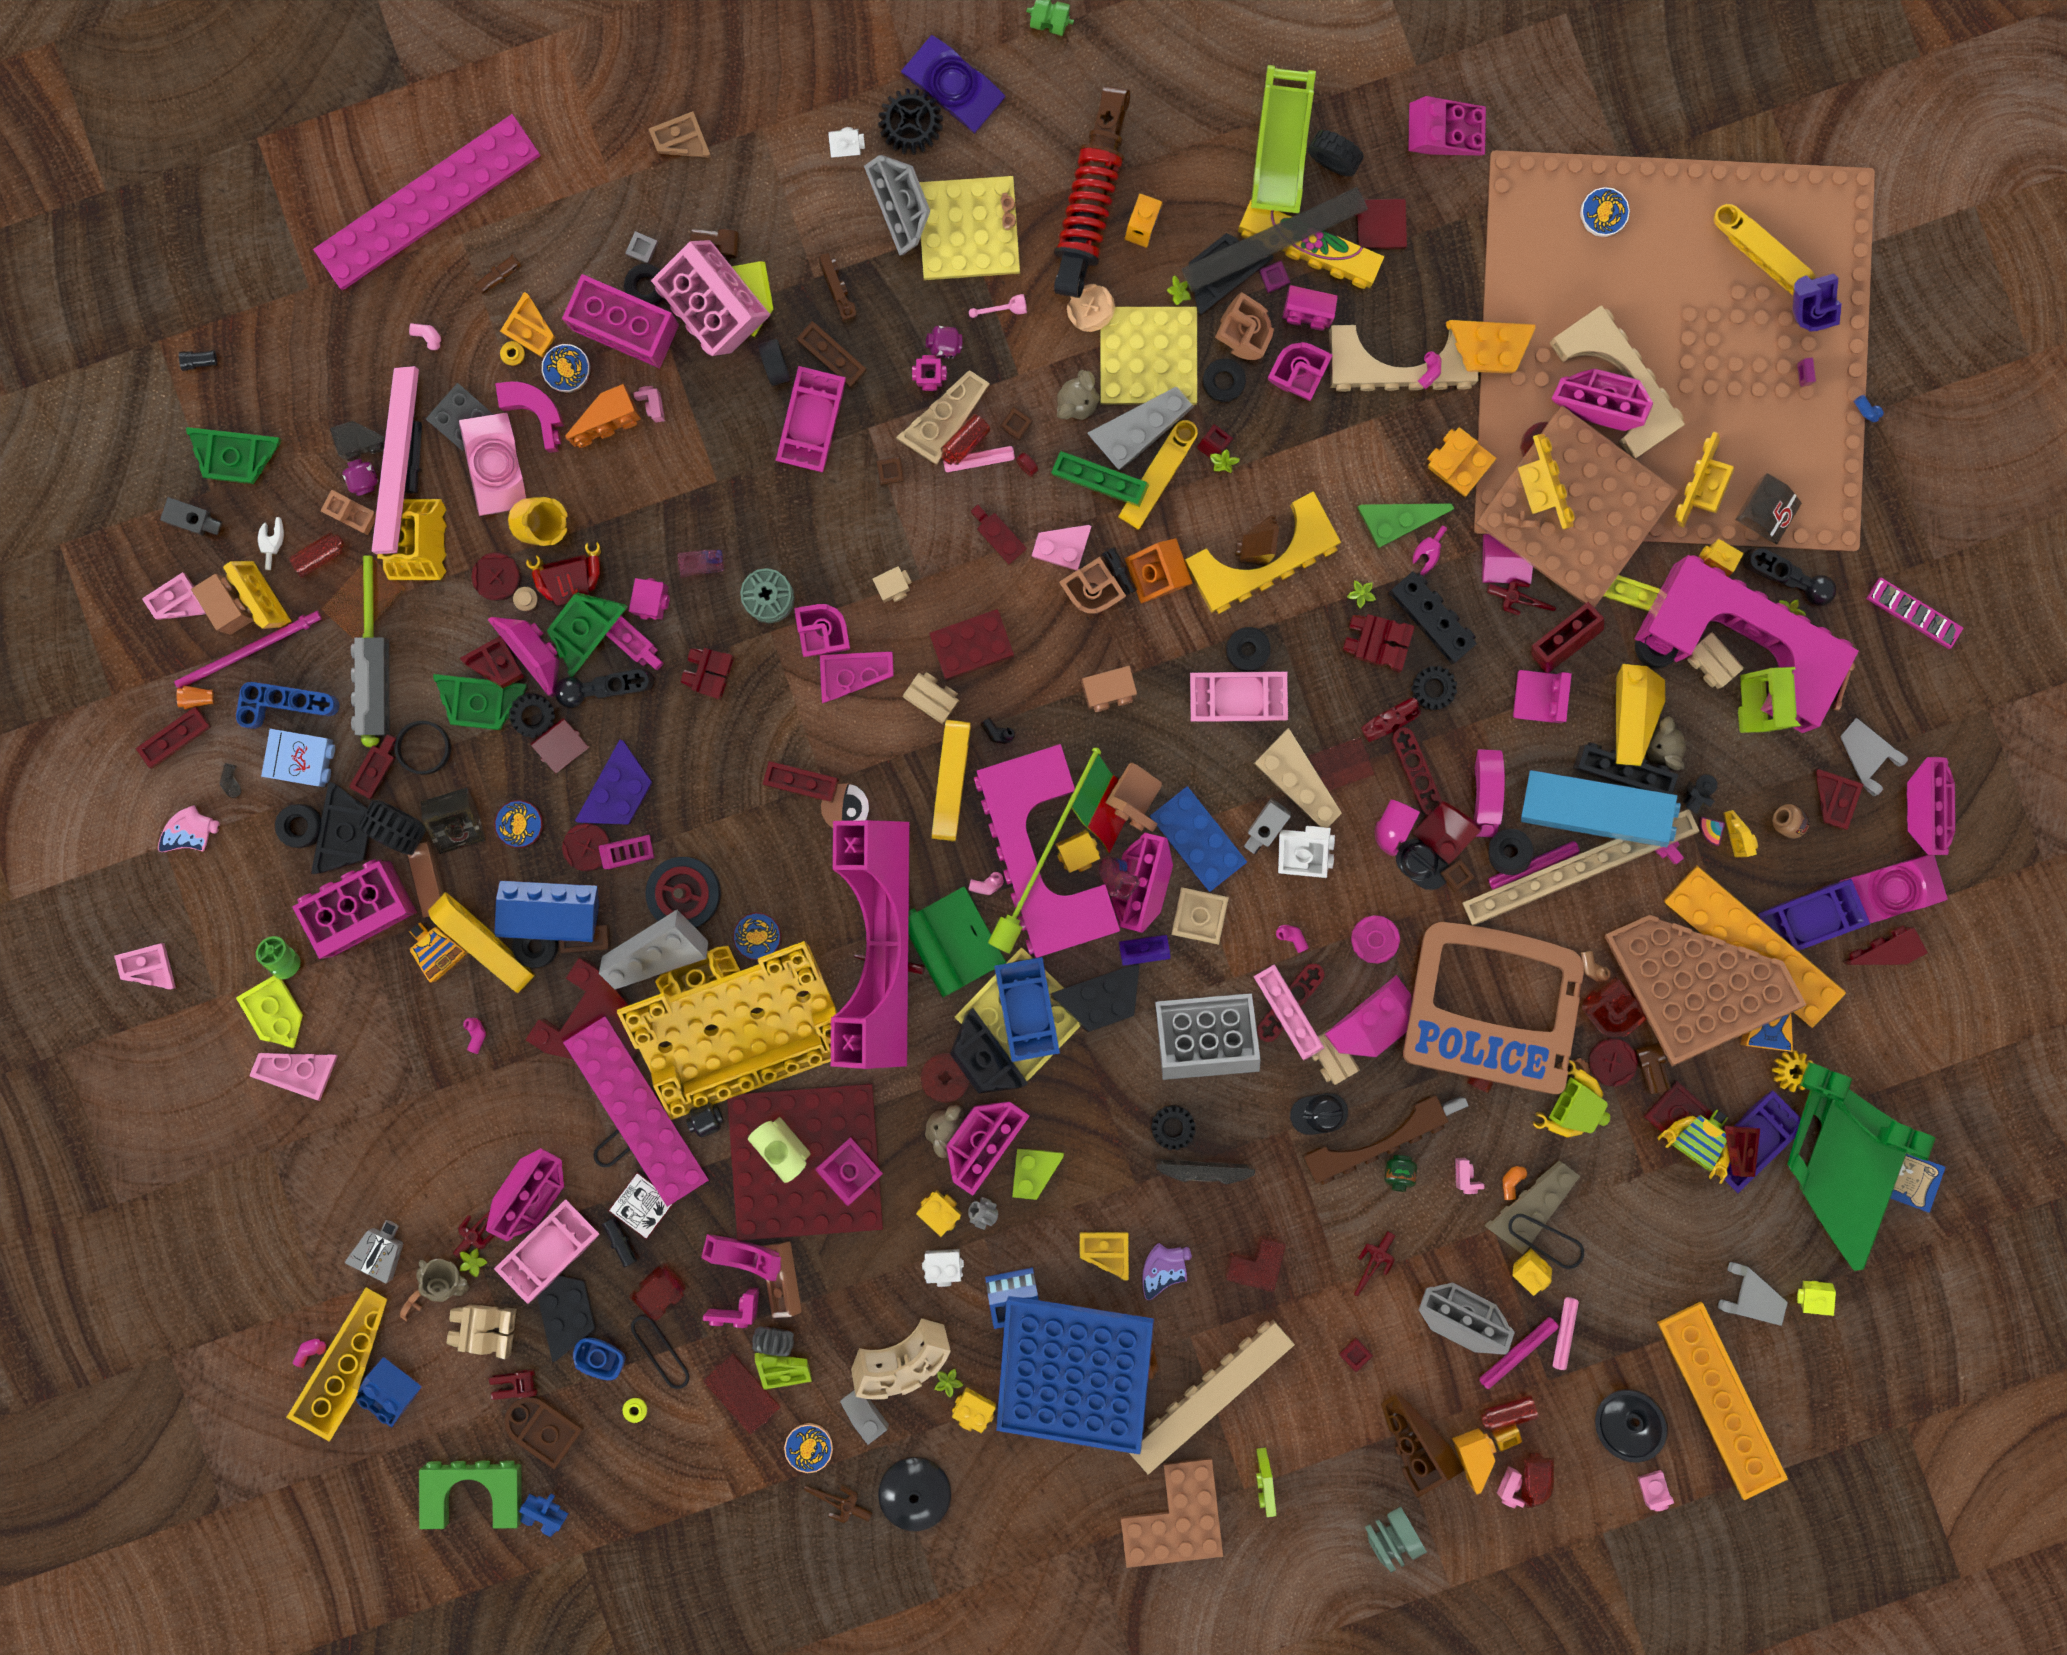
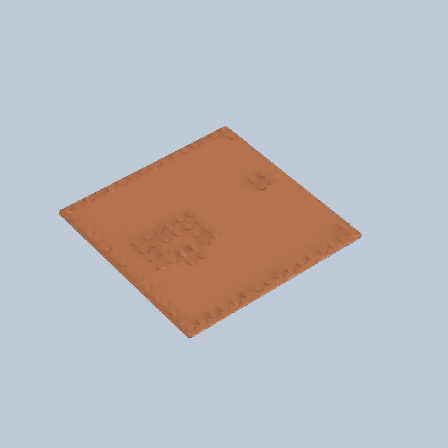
(1699, 318)

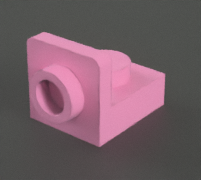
(654, 407)
(1464, 1173)
(1511, 1483)
(1655, 1491)

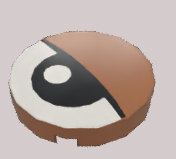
(848, 805)

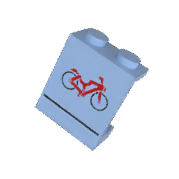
(298, 758)

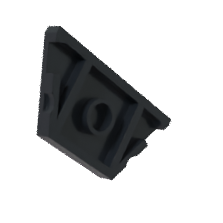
(1214, 292)
(339, 837)
(1101, 999)
(983, 1057)
(565, 1314)

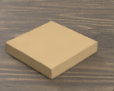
(1199, 915)

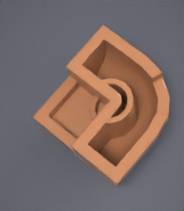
(1245, 328)
(1092, 588)

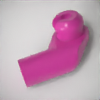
(1433, 369)
(1292, 934)
(477, 1033)
(307, 1349)

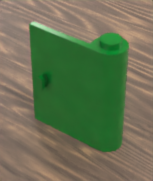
(949, 944)

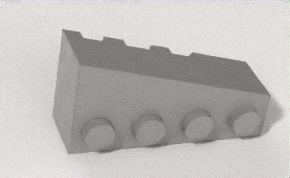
(1139, 428)
(656, 950)

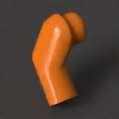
(1511, 1179)

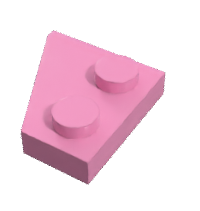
(1062, 546)
(174, 599)
(146, 966)

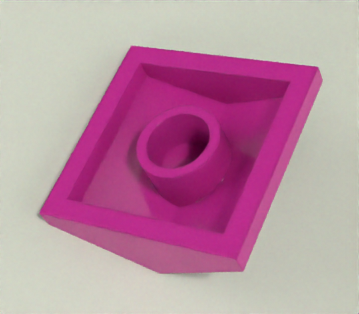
(1502, 564)
(848, 1171)

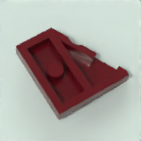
(494, 663)
(1837, 798)
(1743, 1149)

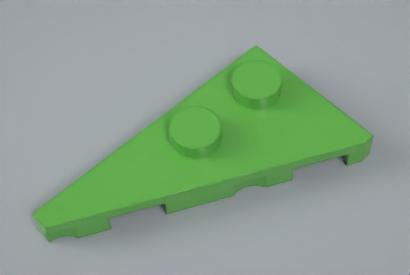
(1393, 521)

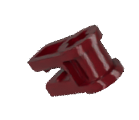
(522, 1383)

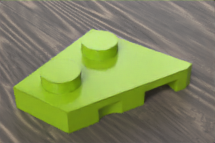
(1033, 1171)

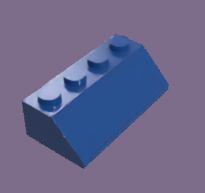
(546, 911)

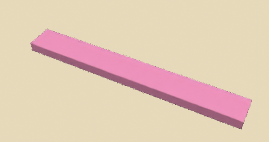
(395, 460)

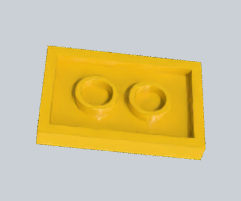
(256, 594)

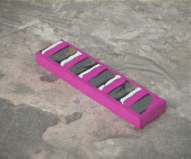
(1914, 613)

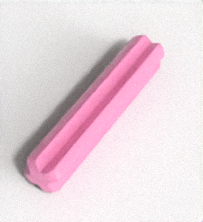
(982, 458)
(1565, 1333)

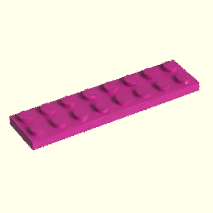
(635, 1111)

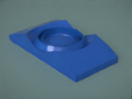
(1027, 1009)

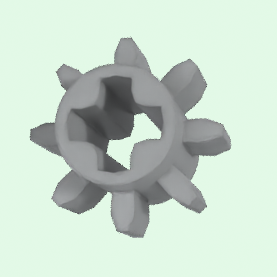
(983, 1213)

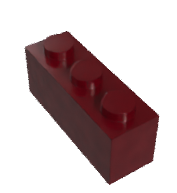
(1567, 637)

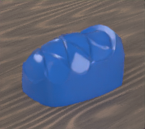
(598, 1358)

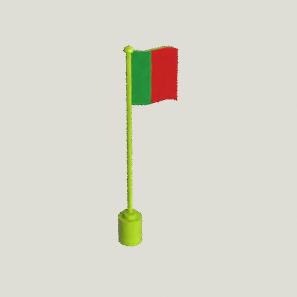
(1090, 807)

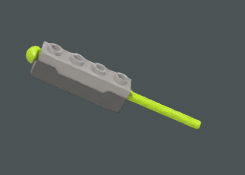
(370, 673)

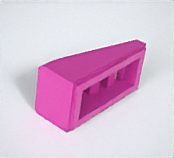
(606, 856)

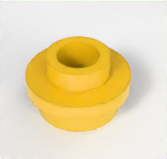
(517, 359)

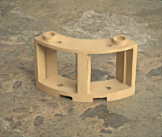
(903, 1364)

